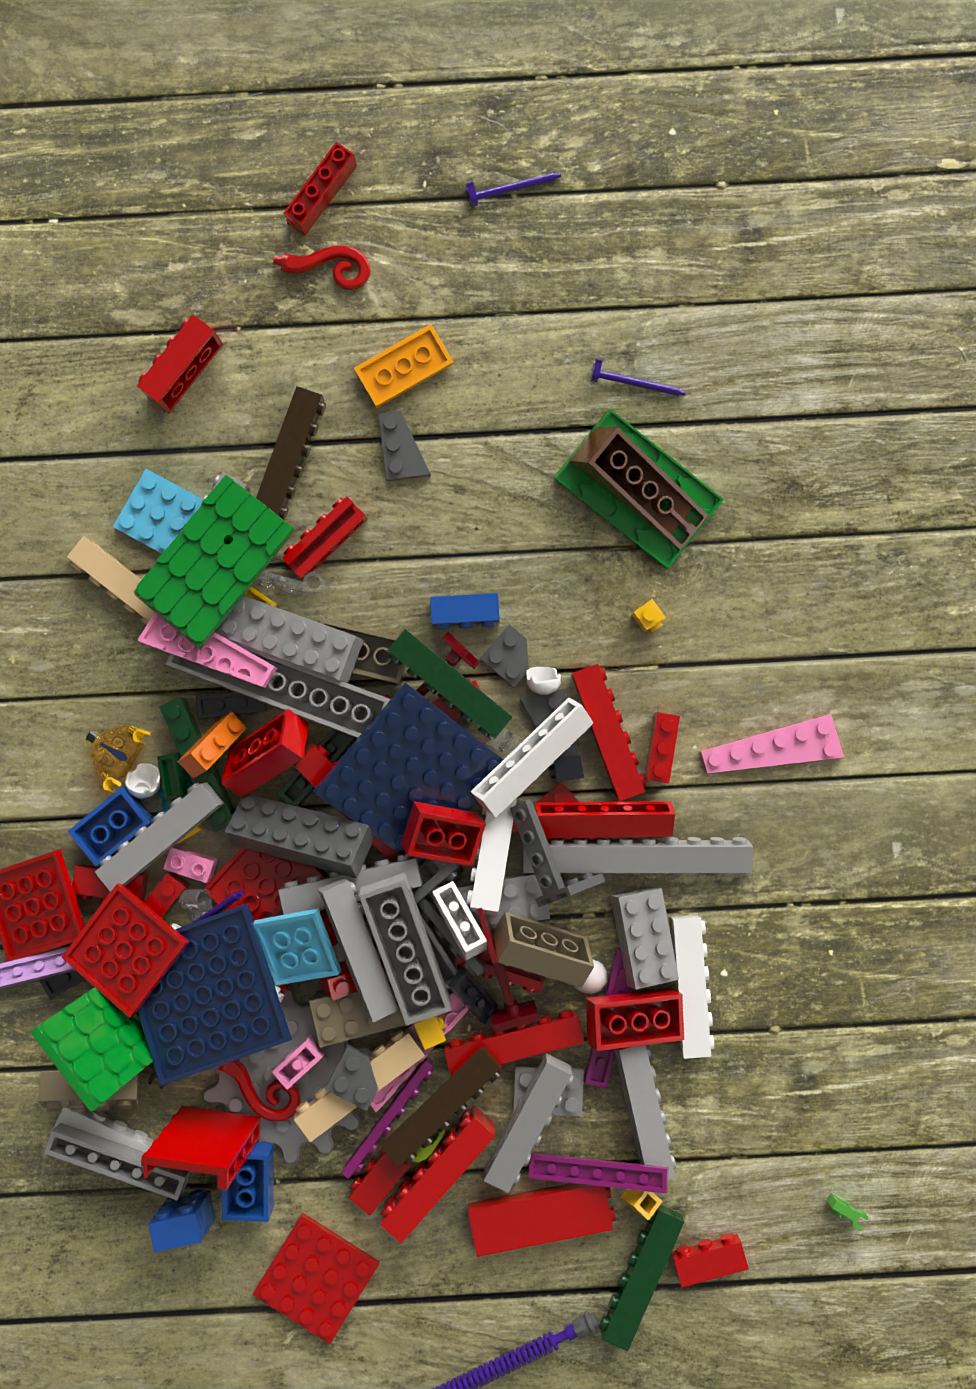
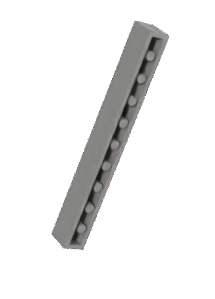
(649, 855)

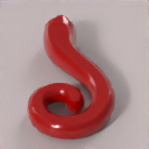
(302, 264)
(239, 1072)

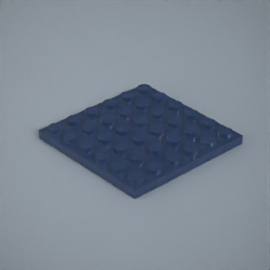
(403, 758)
(213, 1000)

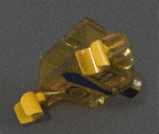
(115, 752)

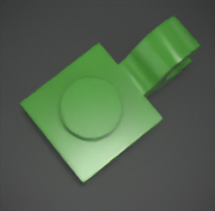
(842, 1208)

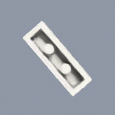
(459, 920)

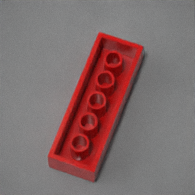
(437, 1173)

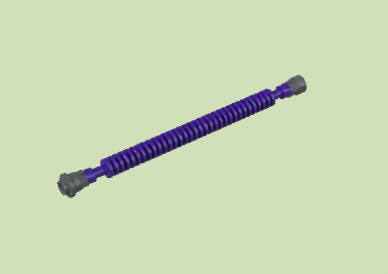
(579, 1328)

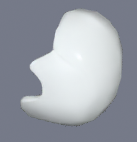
(543, 680)
(143, 781)
(595, 981)

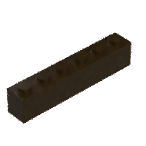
(290, 450)
(441, 1105)

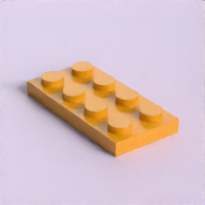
(404, 366)

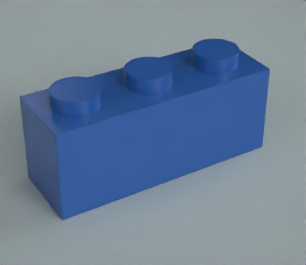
(465, 610)

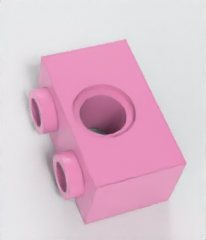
(191, 864)
(298, 1062)

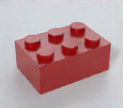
(443, 834)

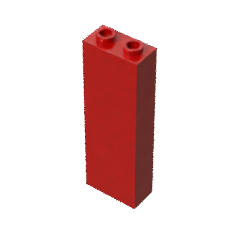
(539, 1217)

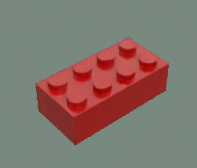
(180, 363)
(265, 753)
(634, 1019)

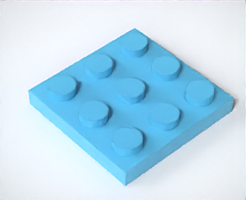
(156, 511)
(297, 947)

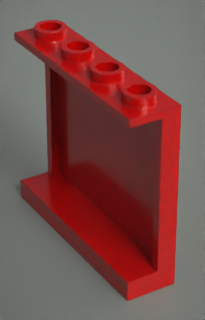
(204, 1143)

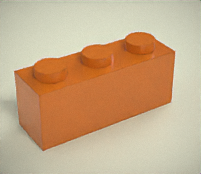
(212, 744)

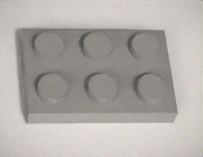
(572, 1097)

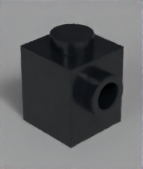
(566, 769)

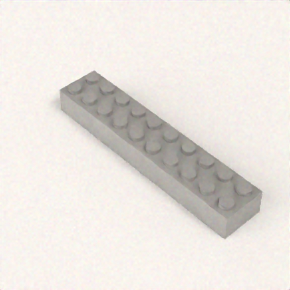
(299, 690)

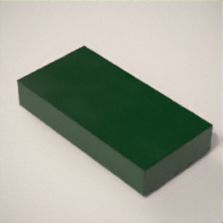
(172, 776)

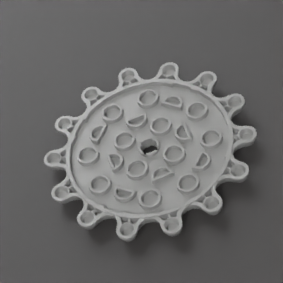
(260, 1068)

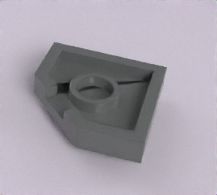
(508, 656)
(354, 1079)

